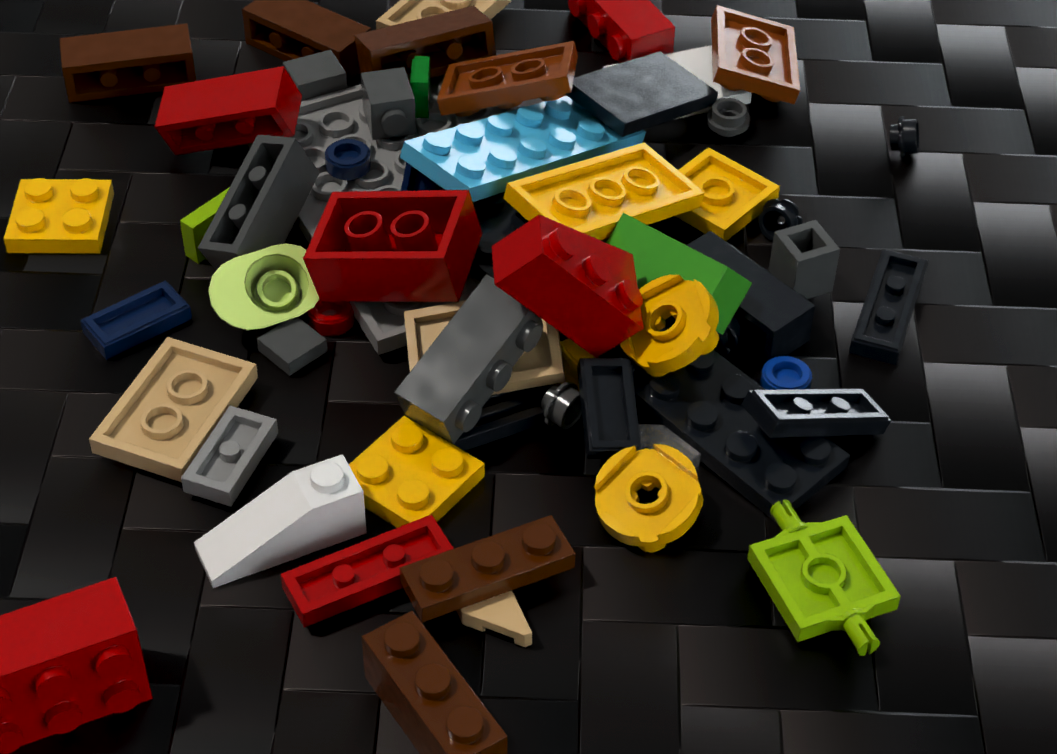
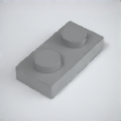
(229, 455)

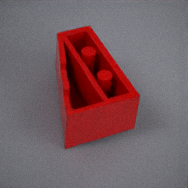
(571, 282)

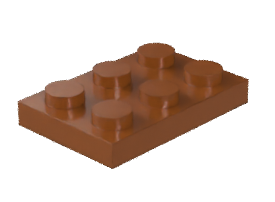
(754, 55)
(508, 79)

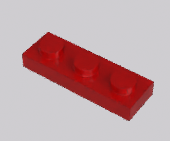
(360, 571)

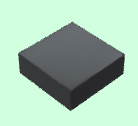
(292, 345)

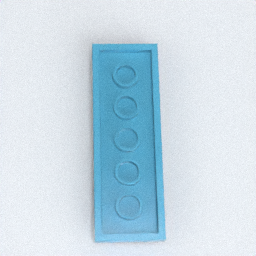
(512, 146)

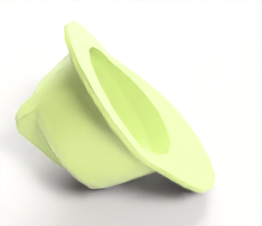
(263, 288)

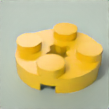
(687, 338)
(654, 523)

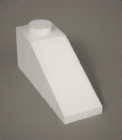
(287, 521)

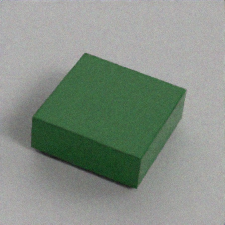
(421, 85)

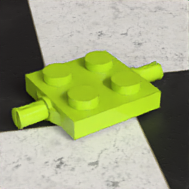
(823, 578)

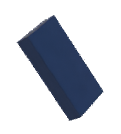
(136, 319)

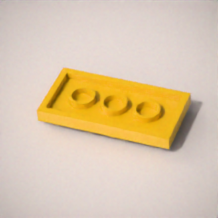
(602, 188)

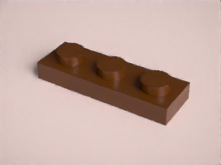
(486, 568)

